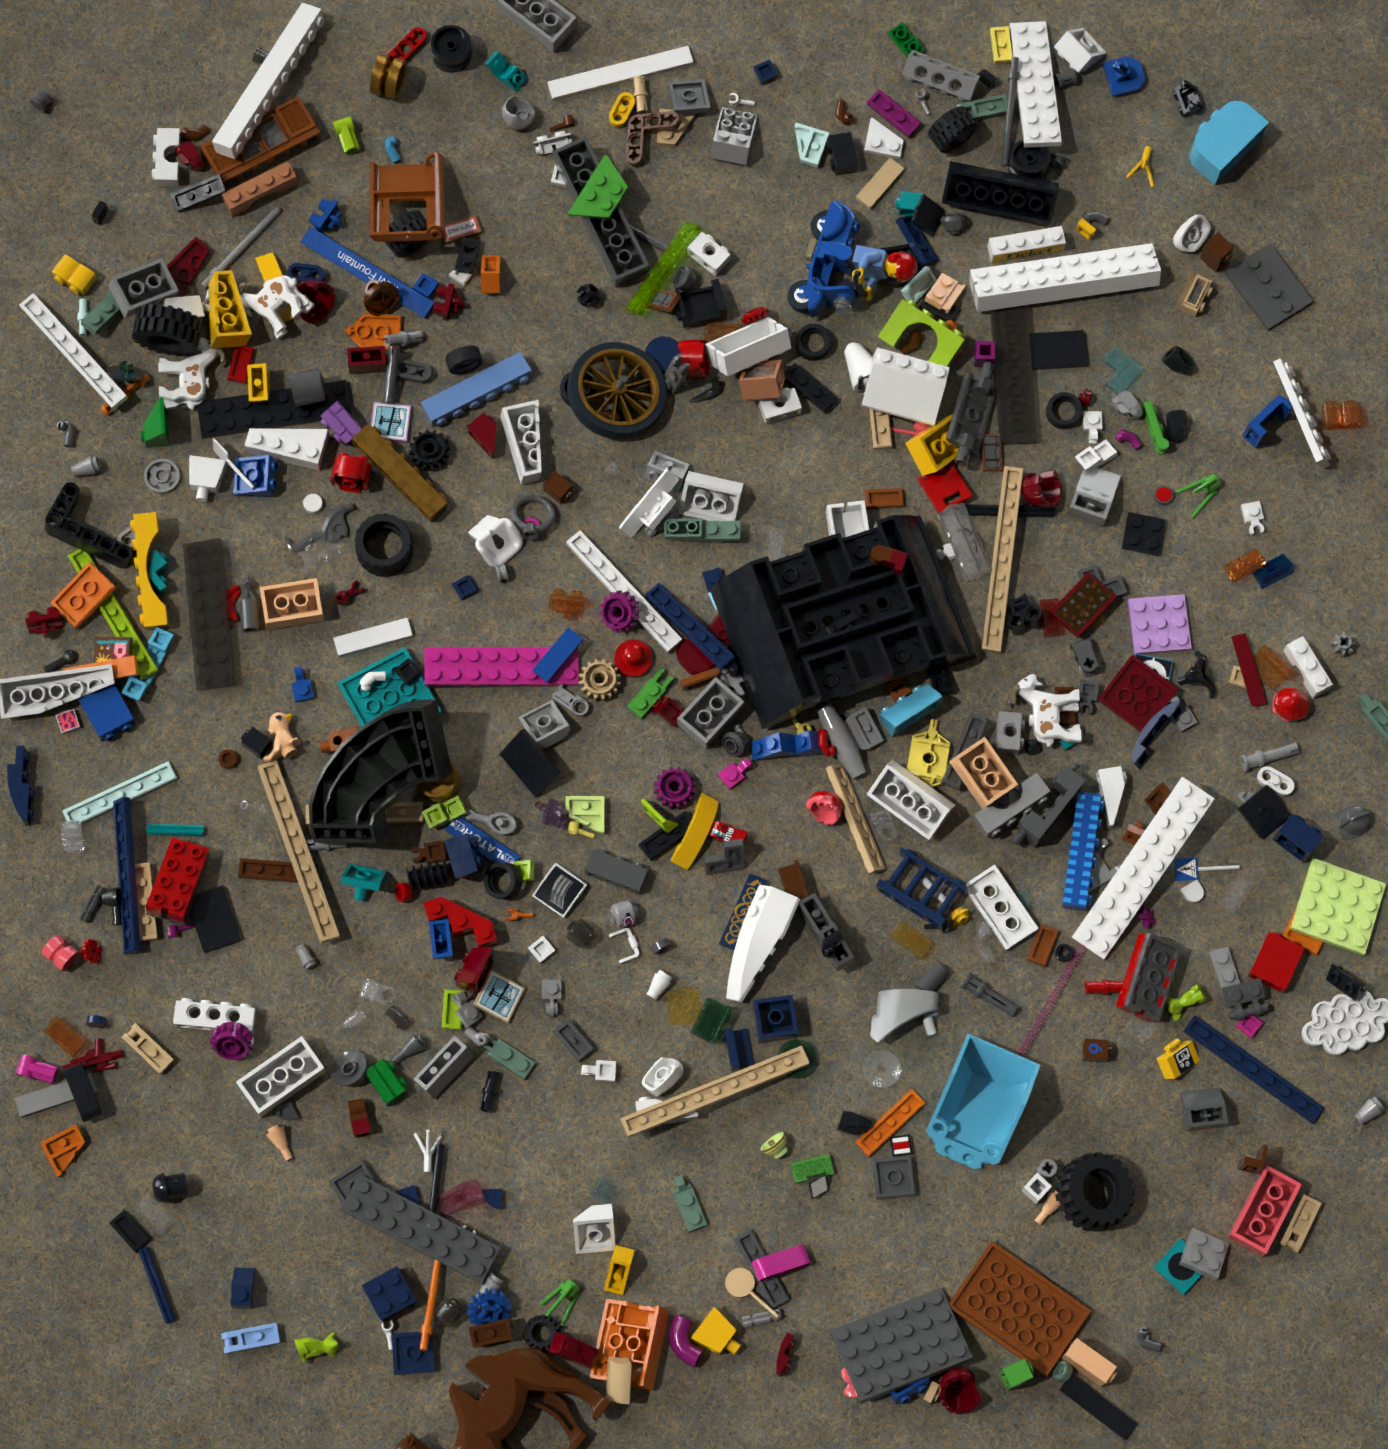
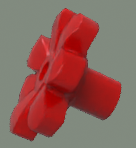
(91, 951)

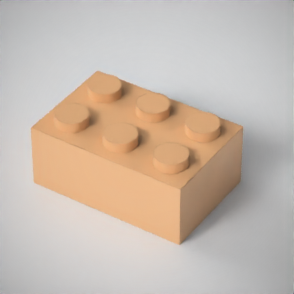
(291, 604)
(983, 772)

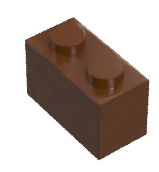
(1217, 252)

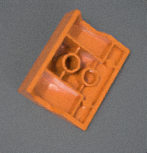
(634, 1334)

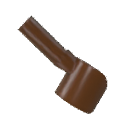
(568, 123)

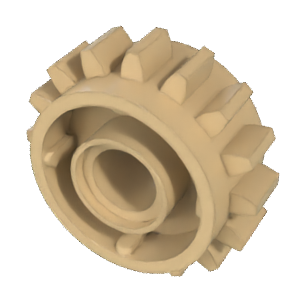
(603, 670)

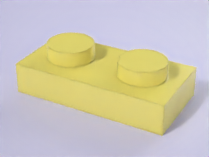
(1001, 44)

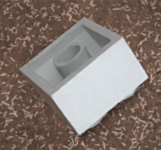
(1079, 49)

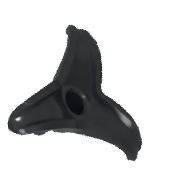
(1197, 675)

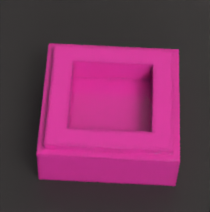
(1249, 1025)

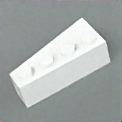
(523, 437)
(291, 446)

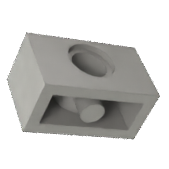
(1009, 721)

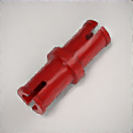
(1103, 987)

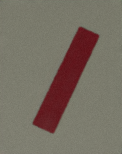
(1248, 669)

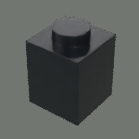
(256, 742)

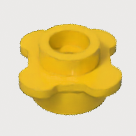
(960, 916)

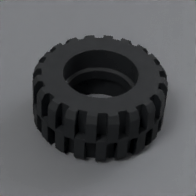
(1116, 1182)

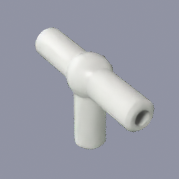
(939, 895)

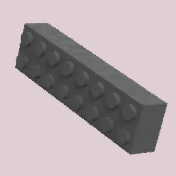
(611, 237)

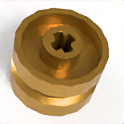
(387, 76)
(441, 791)

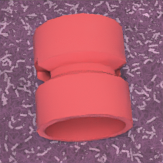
(60, 953)

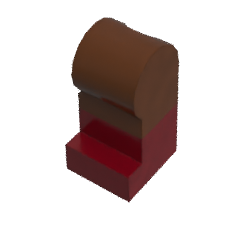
(888, 557)
(359, 1118)

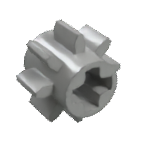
(1345, 648)

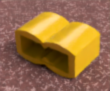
(74, 274)

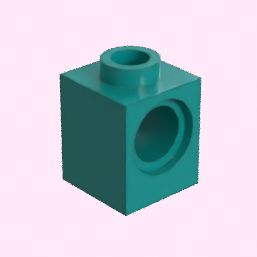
(907, 203)

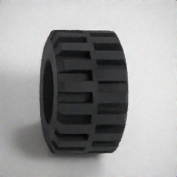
(952, 129)
(408, 221)

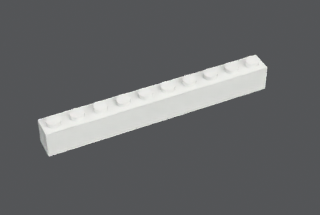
(268, 81)

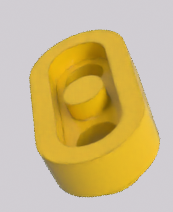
(621, 110)

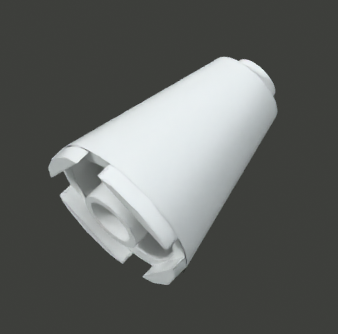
(859, 366)

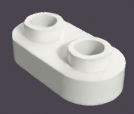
(1276, 779)

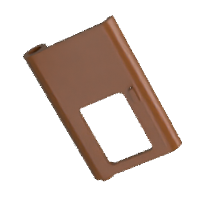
(404, 184)

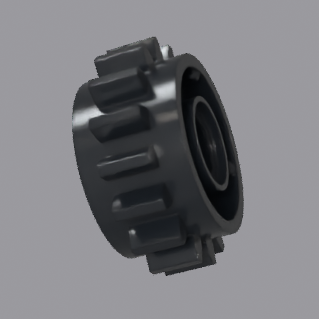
(425, 441)

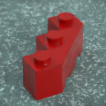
(461, 920)

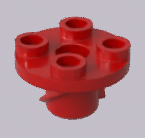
(633, 658)

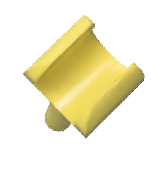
(801, 728)
(573, 828)

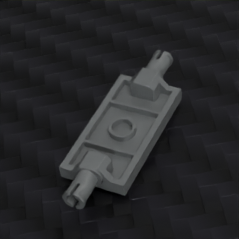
(971, 413)

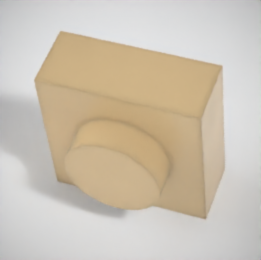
(932, 1393)

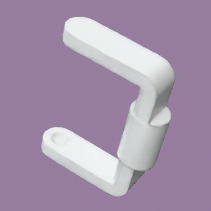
(633, 942)

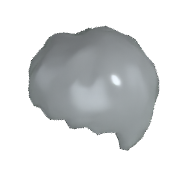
(518, 113)

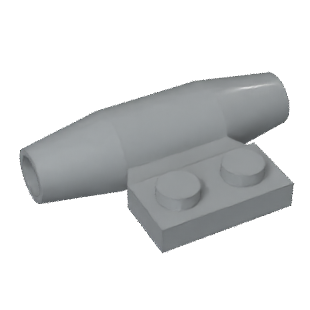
(850, 736)

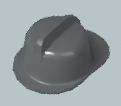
(1353, 821)

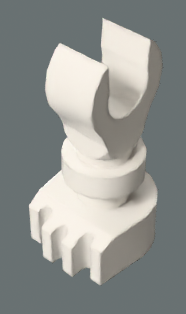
(946, 551)

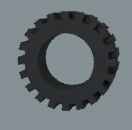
(167, 329)

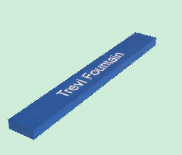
(364, 270)

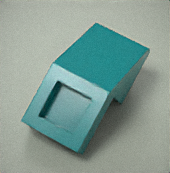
(502, 70)
(157, 567)

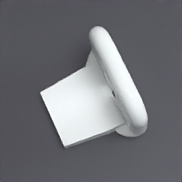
(484, 542)

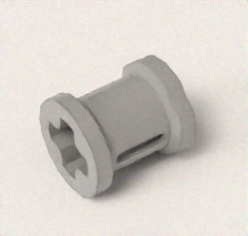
(1050, 1164)

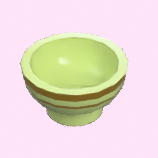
(778, 1148)

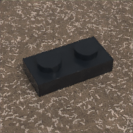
(468, 255)

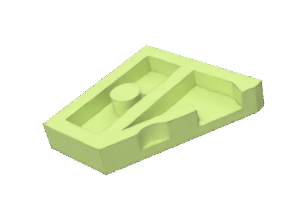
(587, 811)

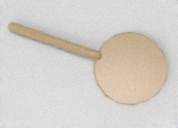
(741, 1283)

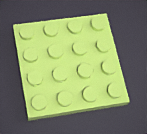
(1337, 906)

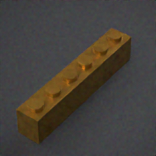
(399, 472)

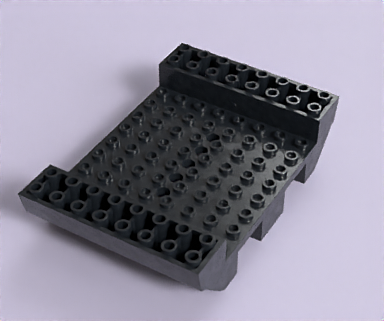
(796, 669)

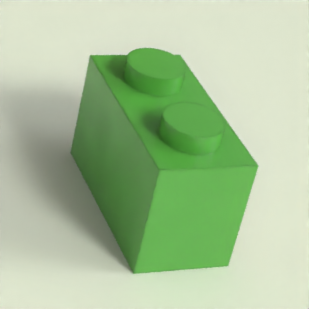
(1016, 1374)

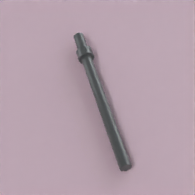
(1013, 76)

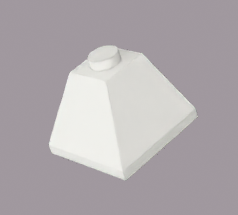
(594, 1230)

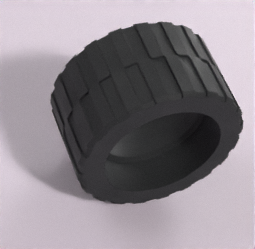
(388, 566)

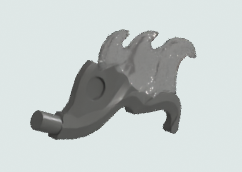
(323, 543)

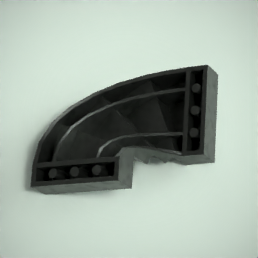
(374, 769)

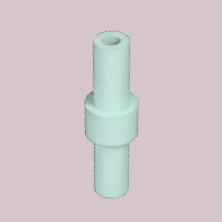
(81, 315)

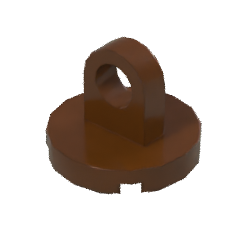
(380, 297)

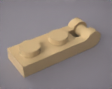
(148, 1049)
(1300, 1222)

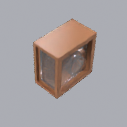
(762, 380)

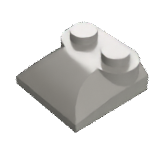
(545, 724)

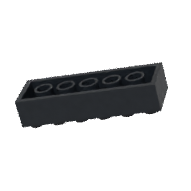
(1000, 193)

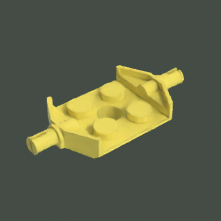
(934, 745)

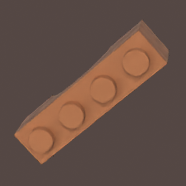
(244, 195)

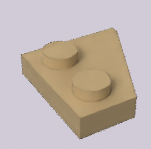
(671, 137)

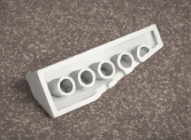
(48, 690)
(762, 927)

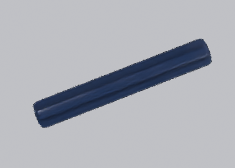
(157, 1285)

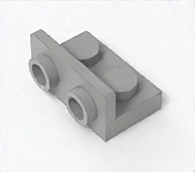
(660, 462)

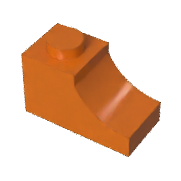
(490, 274)

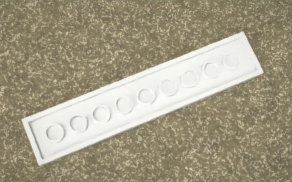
(1143, 868)

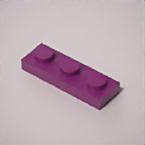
(893, 113)

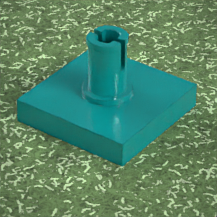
(363, 879)

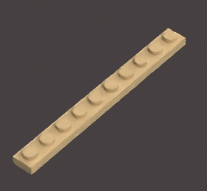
(1002, 559)
(298, 852)
(714, 1091)

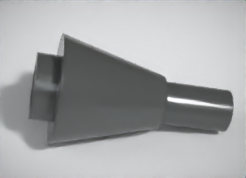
(412, 1046)

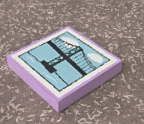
(391, 420)

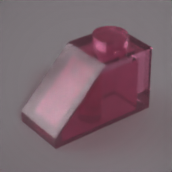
(460, 1197)

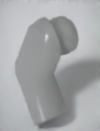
(478, 1038)

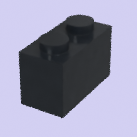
(842, 153)

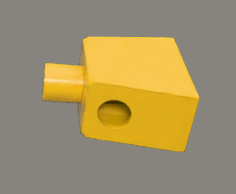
(716, 1333)

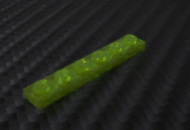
(663, 268)

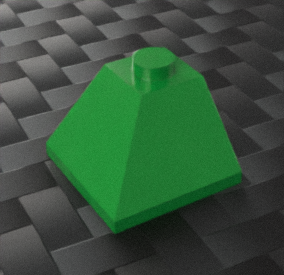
(156, 426)

